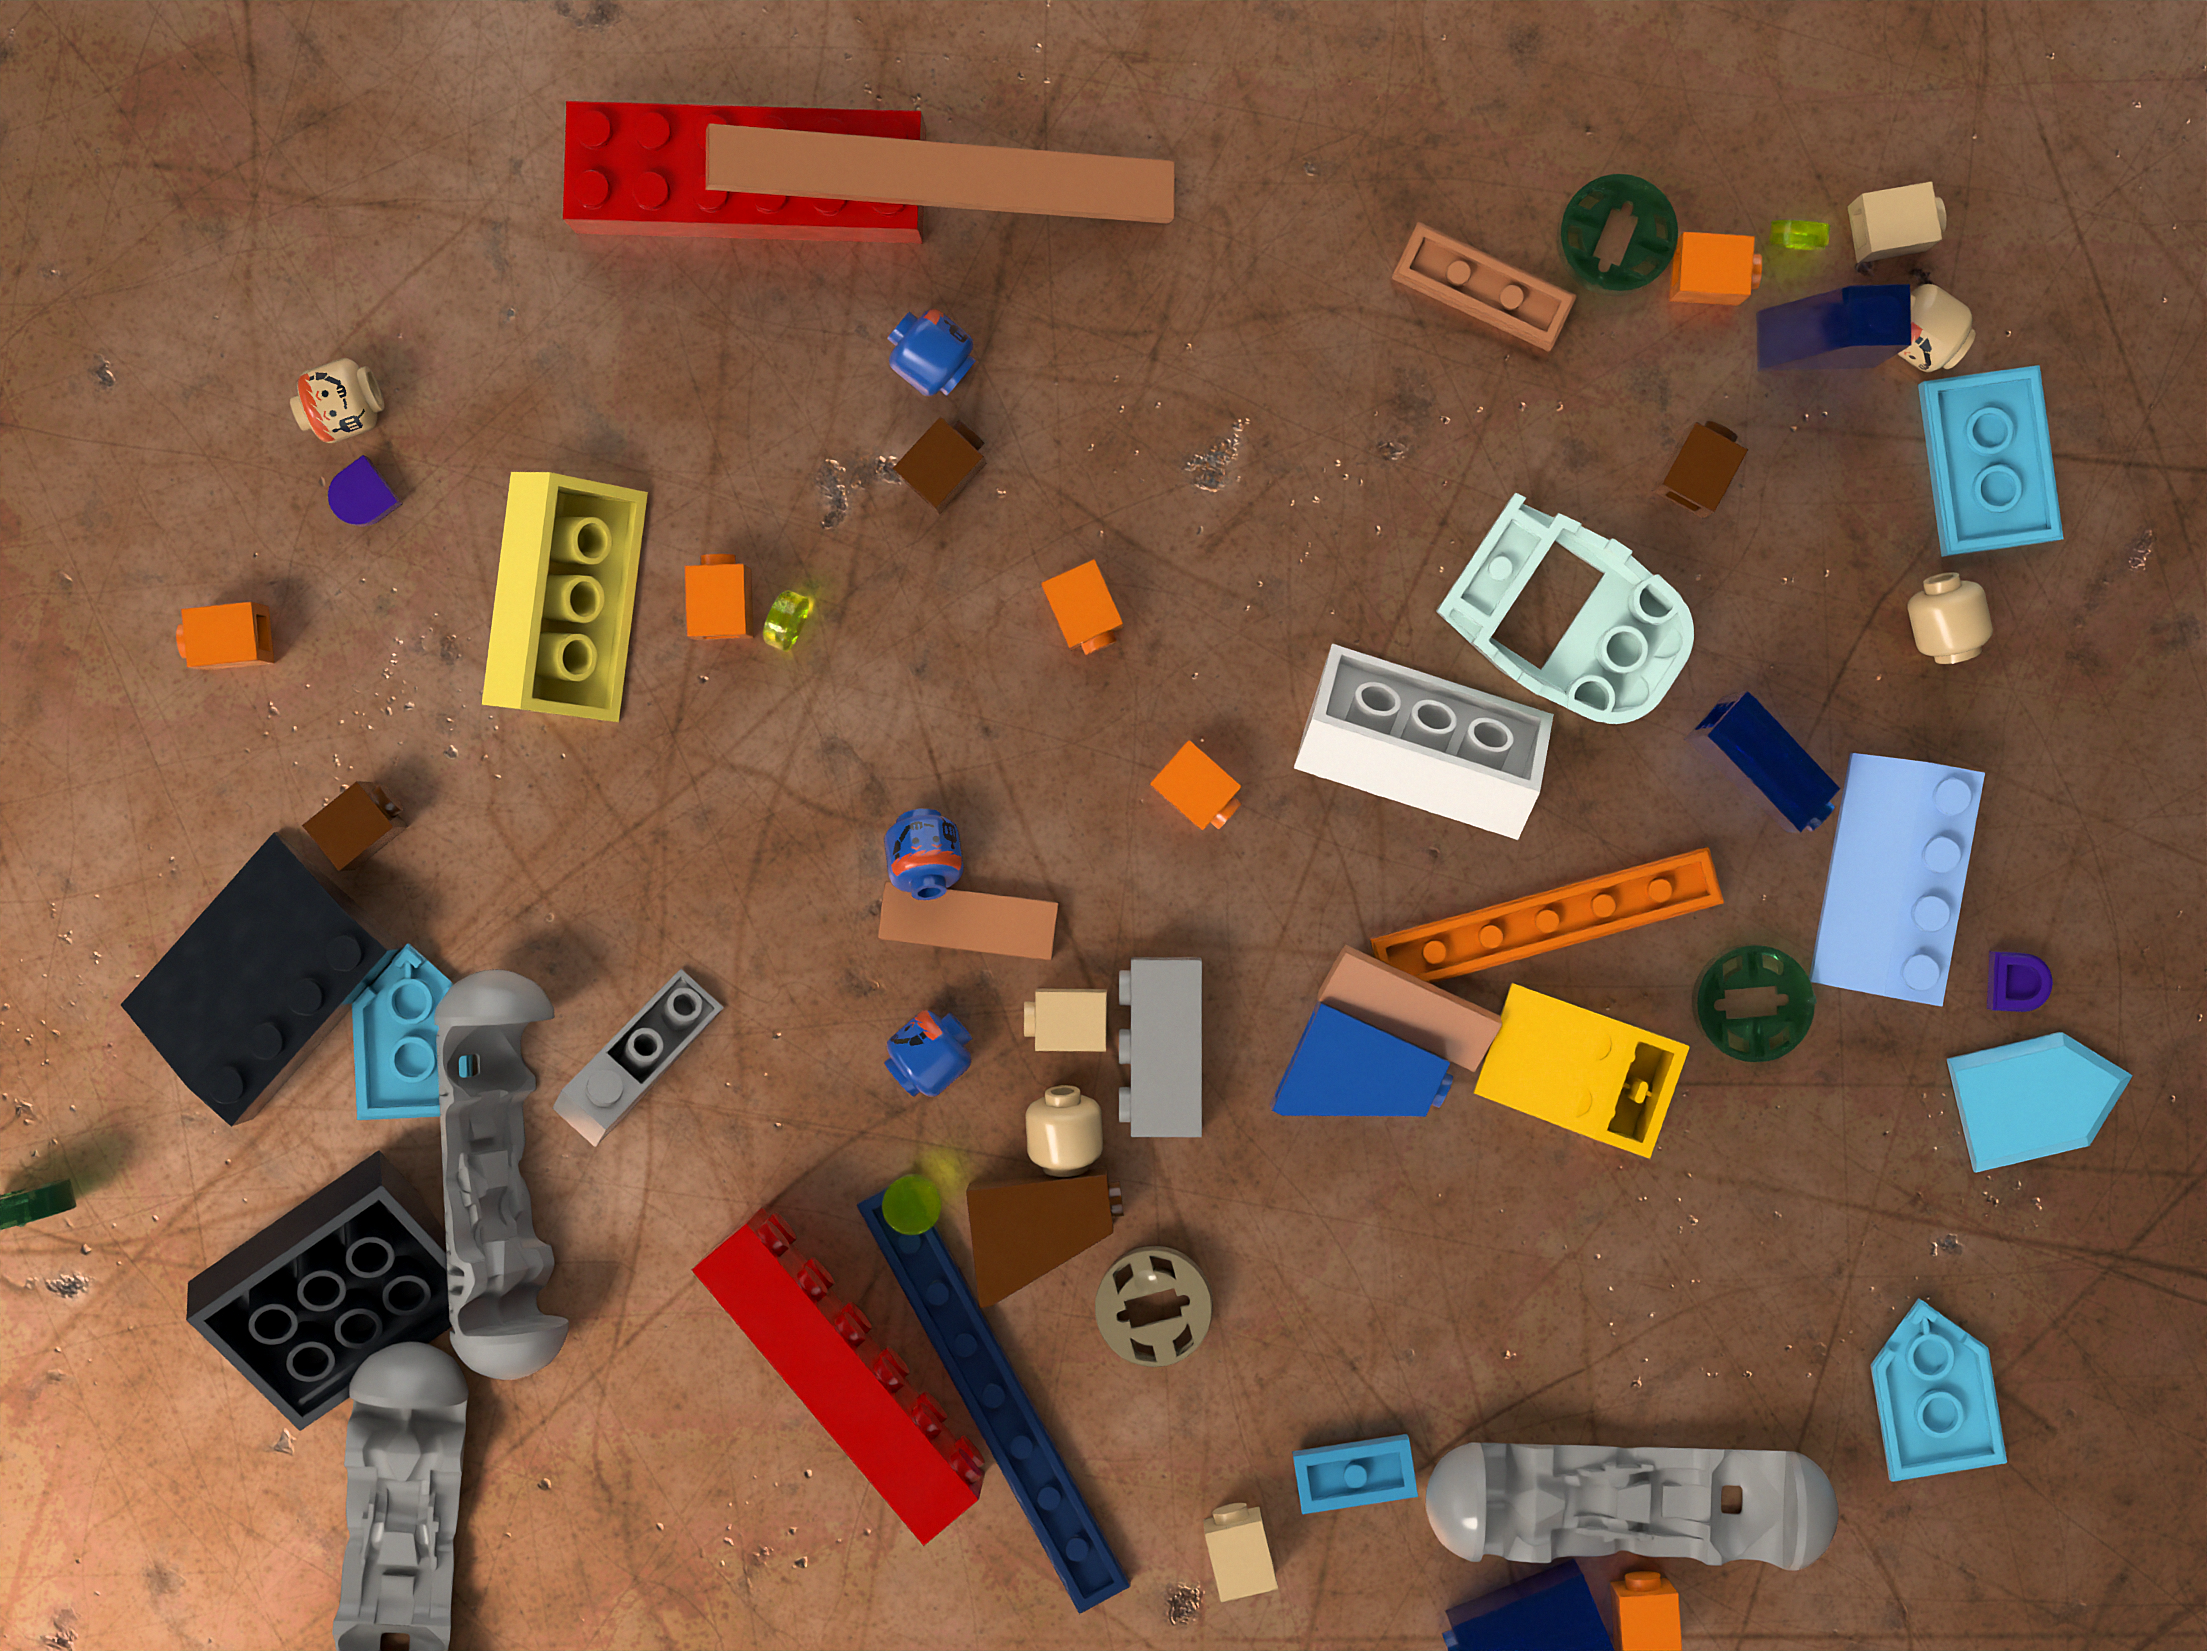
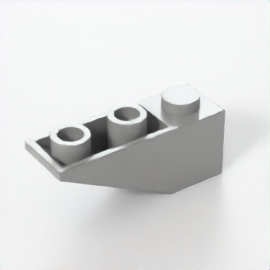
(636, 1058)

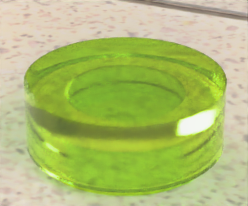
(1799, 234)
(785, 620)
(912, 1204)

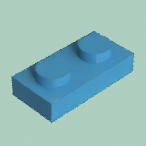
(1355, 1474)

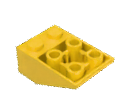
(1581, 1070)

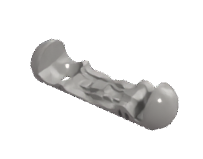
(490, 1237)
(402, 1498)
(1642, 1500)

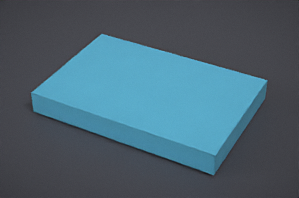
(1990, 461)

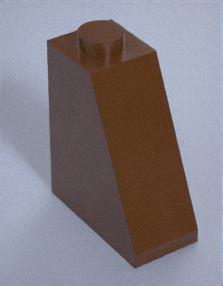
(1035, 1225)

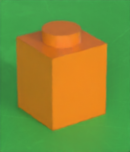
(1714, 269)
(719, 598)
(1083, 608)
(225, 636)
(1198, 787)
(1645, 1613)

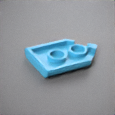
(398, 1040)
(2033, 1098)
(1936, 1398)

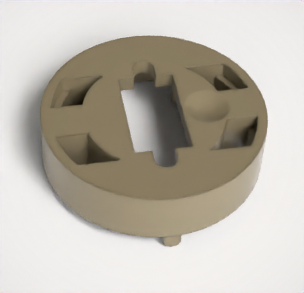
(1147, 1280)

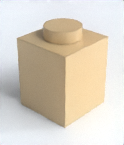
(1896, 222)
(1067, 1019)
(1239, 1552)

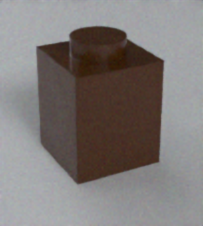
(942, 463)
(1701, 468)
(357, 824)

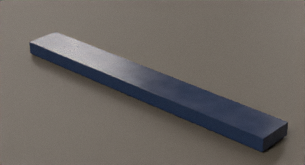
(1001, 1409)

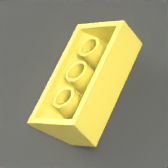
(564, 596)

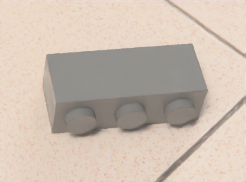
(1162, 1046)

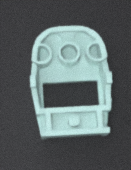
(1619, 646)

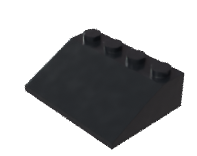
(259, 980)
(327, 1290)

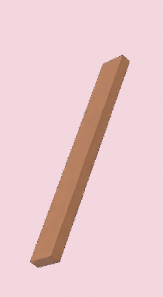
(938, 174)

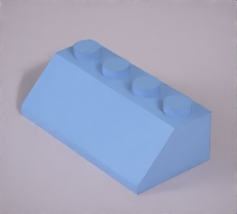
(1896, 877)

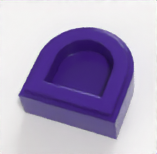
(361, 494)
(2017, 982)

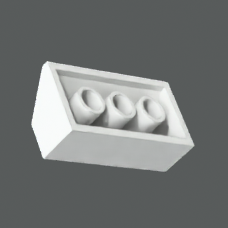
(1425, 742)

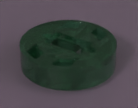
(1648, 206)
(1792, 1018)
(36, 1203)

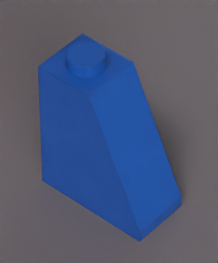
(1358, 1071)

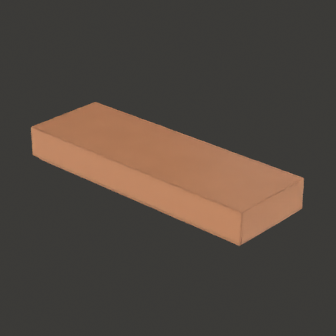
(1484, 286)
(971, 922)
(1409, 1008)

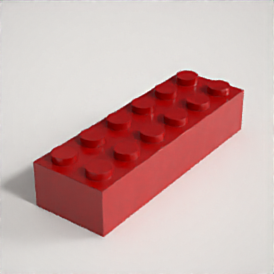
(646, 175)
(844, 1374)

